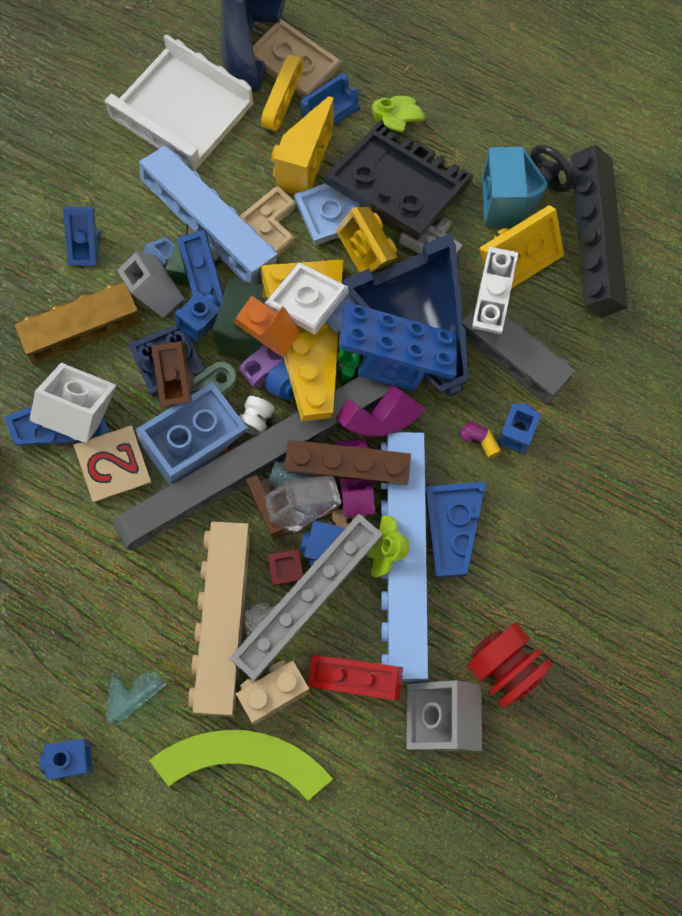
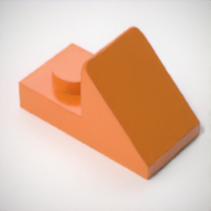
(270, 328)

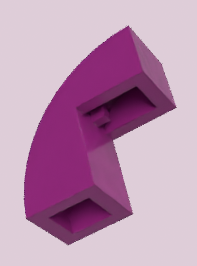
(390, 415)
(355, 494)

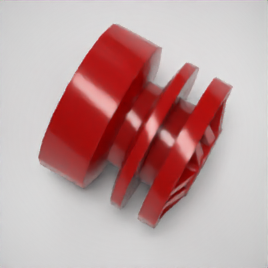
(509, 665)

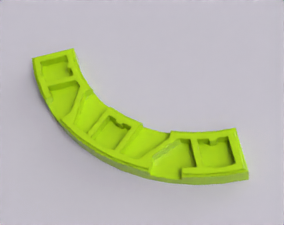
(246, 749)

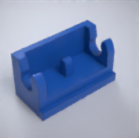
(344, 99)

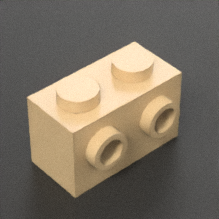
(272, 692)

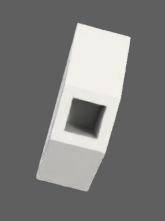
(494, 290)

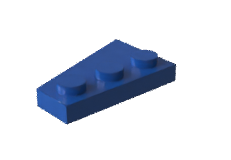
(30, 433)
(452, 525)

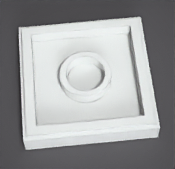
(308, 297)

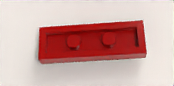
(355, 677)

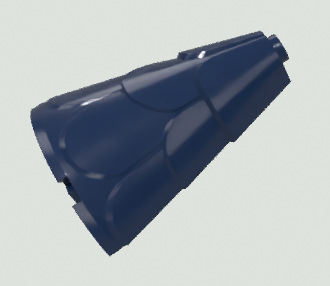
(424, 292)

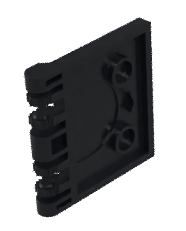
(398, 180)

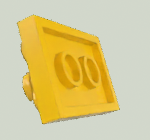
(534, 239)

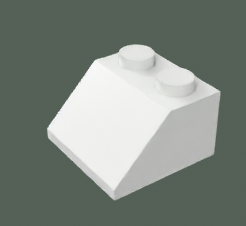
(71, 402)

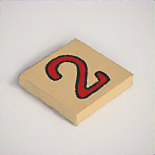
(112, 464)

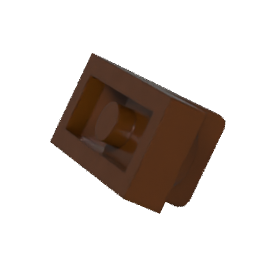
(172, 374)

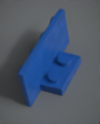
(396, 347)

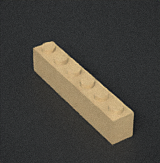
(221, 621)

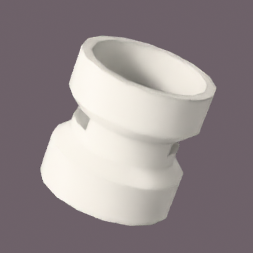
(256, 414)

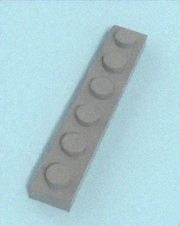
(306, 597)

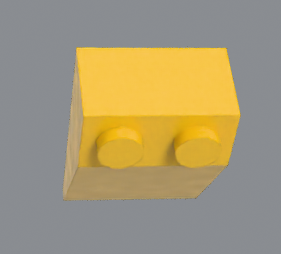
(303, 149)
(365, 240)

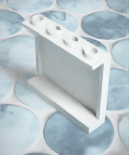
(182, 103)

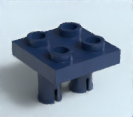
(143, 354)

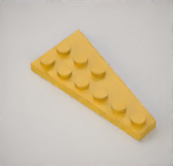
(311, 356)

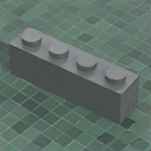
(522, 358)

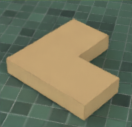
(266, 216)

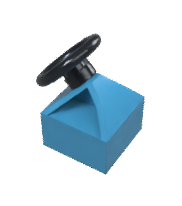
(516, 182)

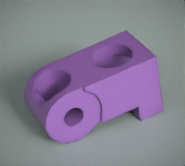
(258, 366)

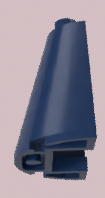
(236, 42)

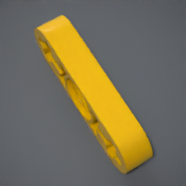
(282, 92)

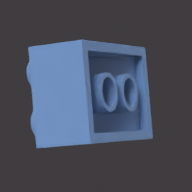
(190, 434)

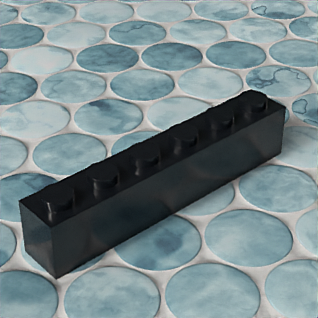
(598, 232)

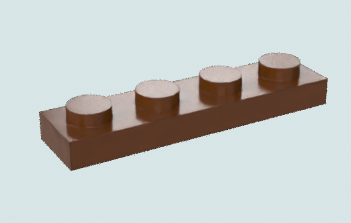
(347, 462)

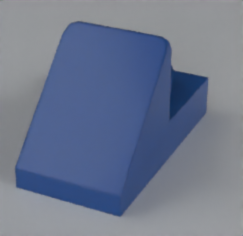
(81, 235)

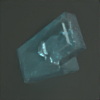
(124, 702)

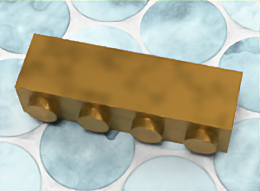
(78, 323)

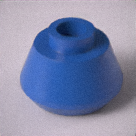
(279, 382)

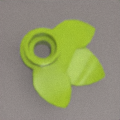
(397, 111)
(389, 549)

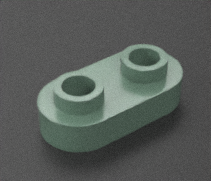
(212, 374)

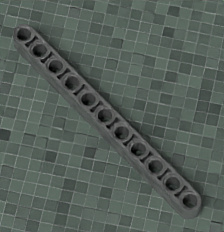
(232, 469)

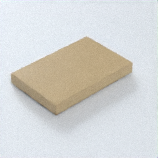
(285, 40)

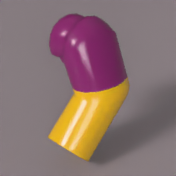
(482, 435)

